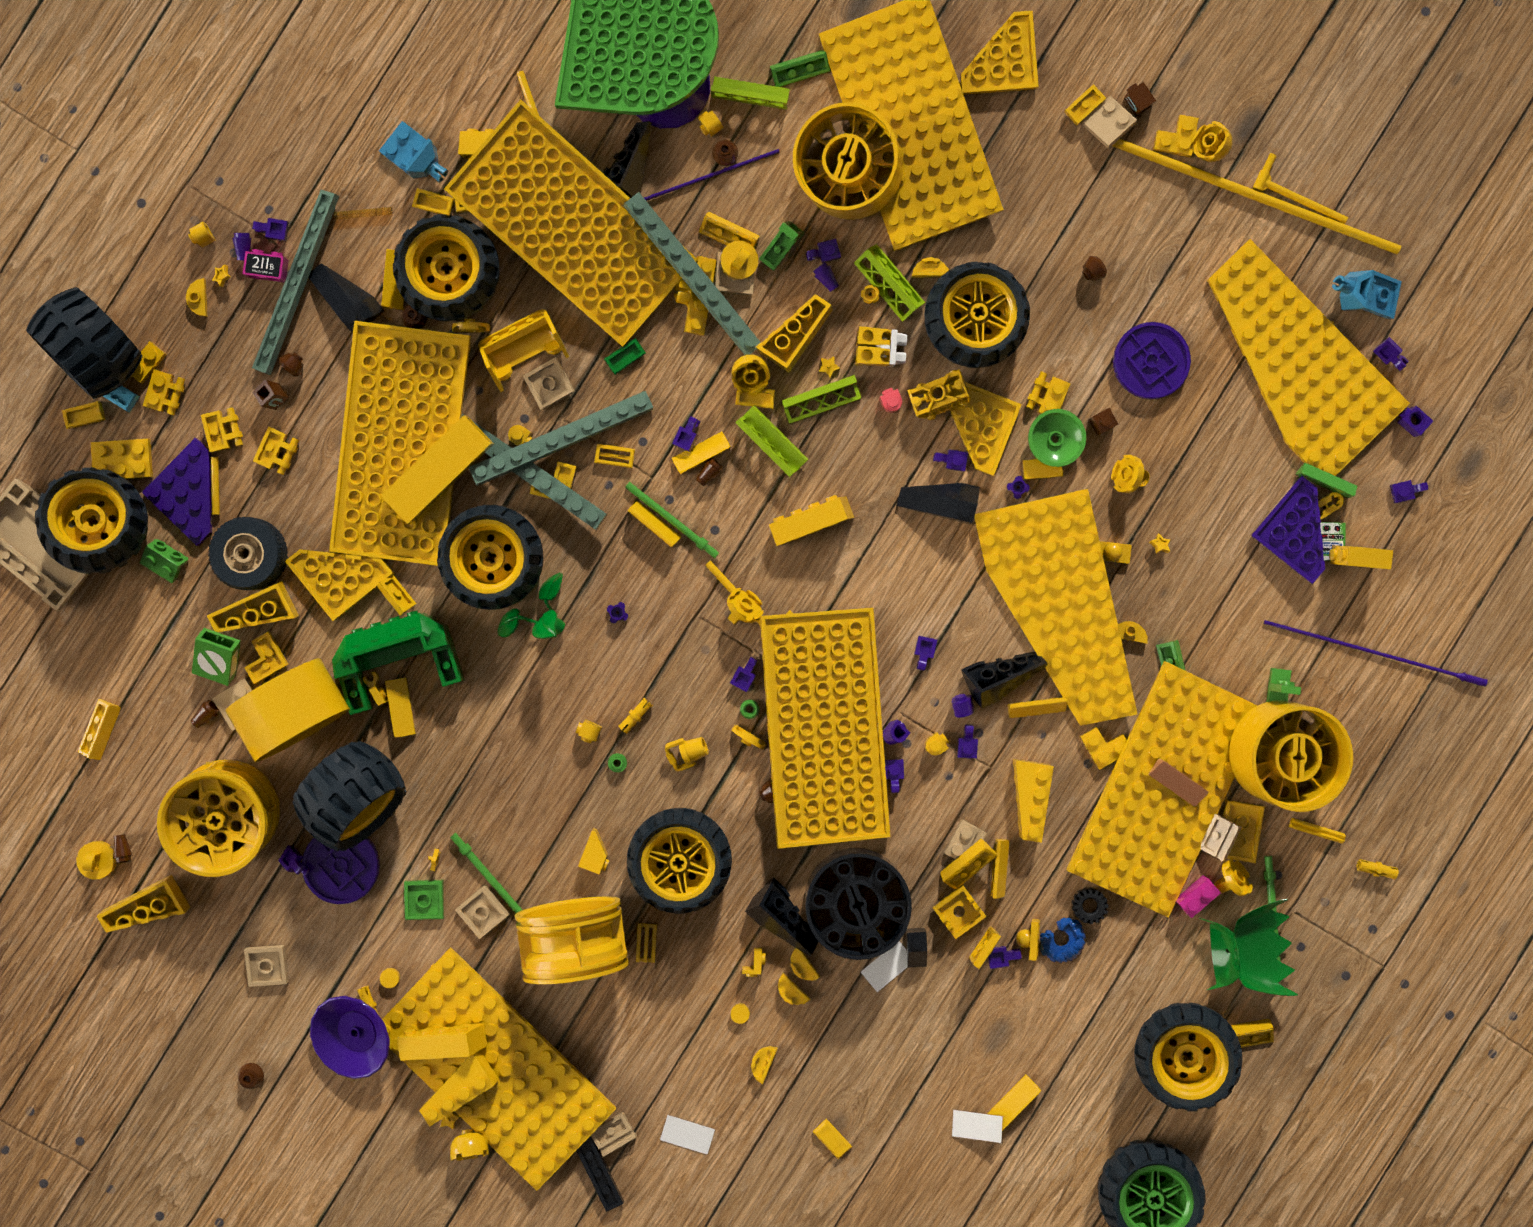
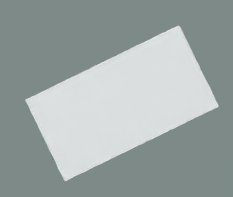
(886, 967)
(977, 1126)
(687, 1134)

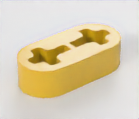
(1331, 508)

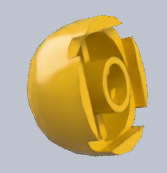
(1212, 142)
(750, 374)
(468, 1146)

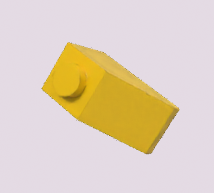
(594, 854)

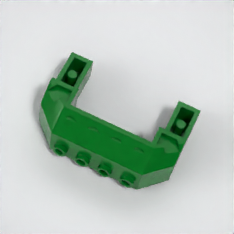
(390, 643)

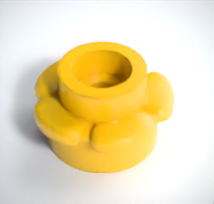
(870, 289)

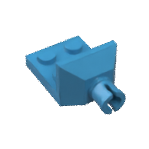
(413, 153)
(1368, 292)

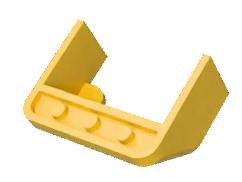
(518, 343)

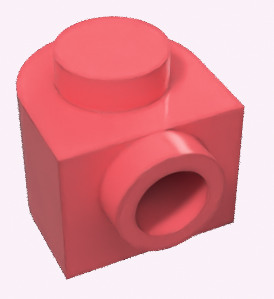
(891, 400)

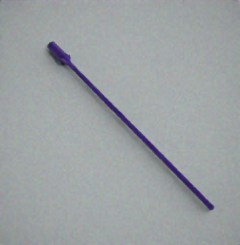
(711, 175)
(1462, 676)

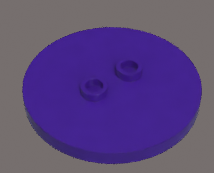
(1151, 360)
(341, 875)

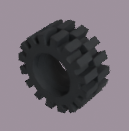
(1094, 916)

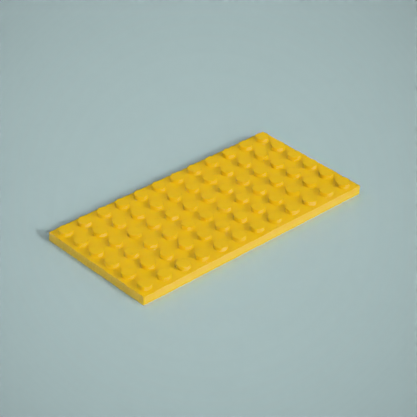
(905, 74)
(565, 222)
(398, 403)
(824, 727)
(1141, 831)
(540, 1102)

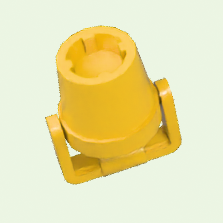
(690, 751)

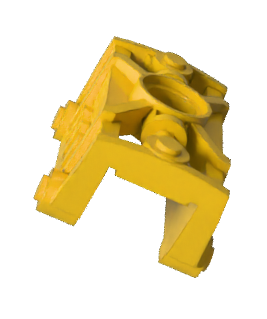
(941, 404)

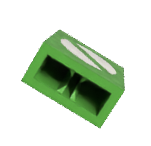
(215, 656)

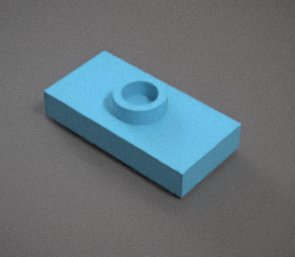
(123, 398)

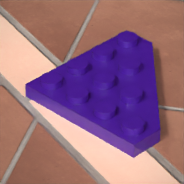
(185, 491)
(1294, 531)

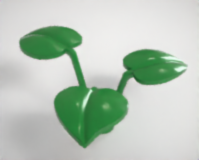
(549, 624)

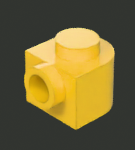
(710, 123)
(201, 235)
(518, 435)
(588, 731)
(936, 744)

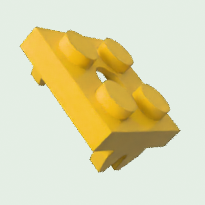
(959, 925)

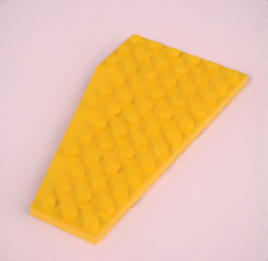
(1057, 587)

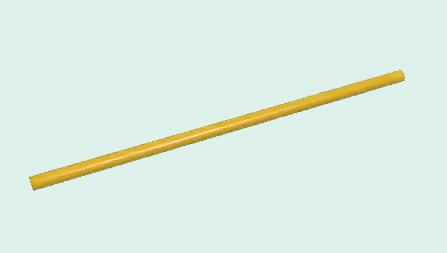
(1257, 196)

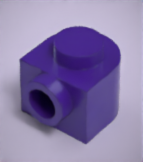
(962, 705)
(895, 732)

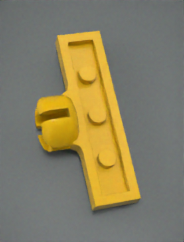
(696, 312)

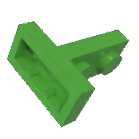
(781, 244)
(1280, 685)

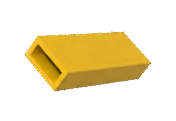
(436, 470)

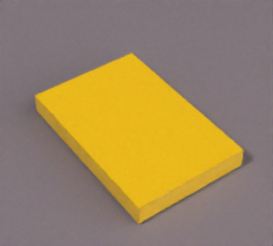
(1250, 819)

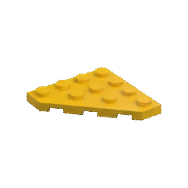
(1006, 60)
(984, 425)
(337, 579)

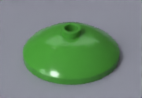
(1066, 428)

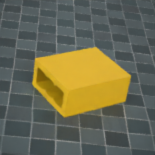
(1361, 557)

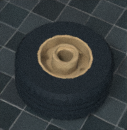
(230, 550)

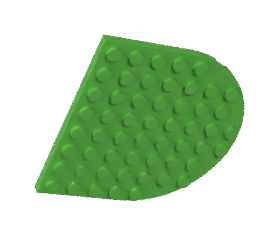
(635, 54)

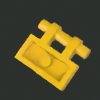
(159, 390)
(1054, 394)
(216, 432)
(270, 448)

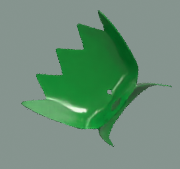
(1258, 948)

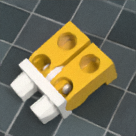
(882, 347)

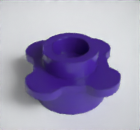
(1018, 482)
(622, 614)

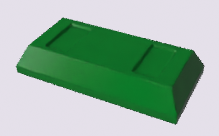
(625, 356)

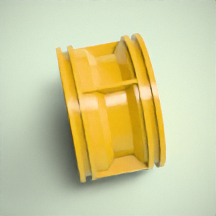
(186, 844)
(571, 940)

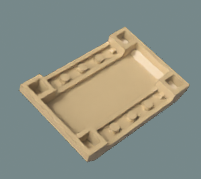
(23, 552)

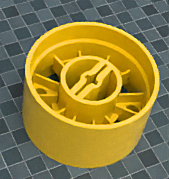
(842, 181)
(287, 709)
(1291, 755)

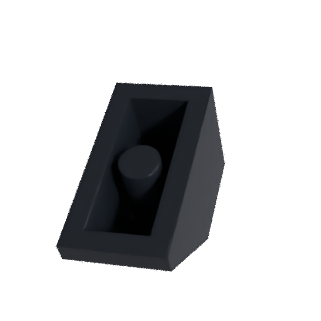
(916, 947)

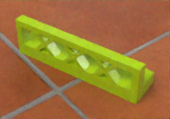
(750, 93)
(891, 279)
(819, 392)
(772, 441)

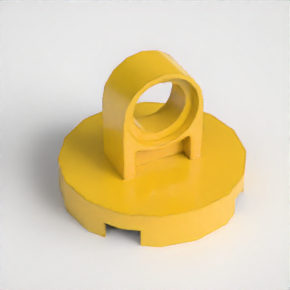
(739, 260)
(1129, 474)
(744, 606)
(96, 860)
(1234, 878)

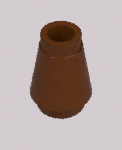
(709, 472)
(205, 713)
(121, 849)

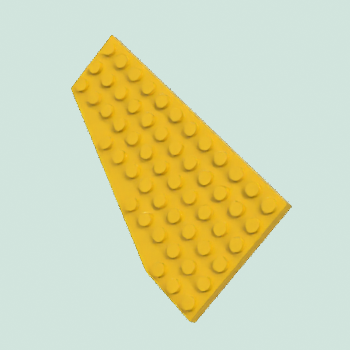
(1307, 371)

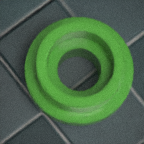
(755, 709)
(622, 758)

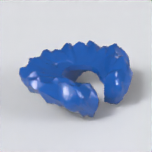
(1071, 949)

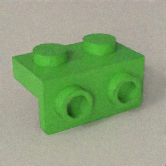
(163, 560)

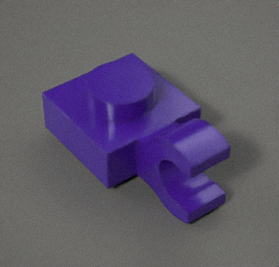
(274, 228)
(826, 251)
(1389, 351)
(685, 436)
(954, 460)
(1405, 490)
(924, 649)
(743, 676)
(968, 745)
(894, 772)
(291, 861)
(1000, 957)

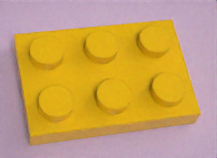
(124, 457)

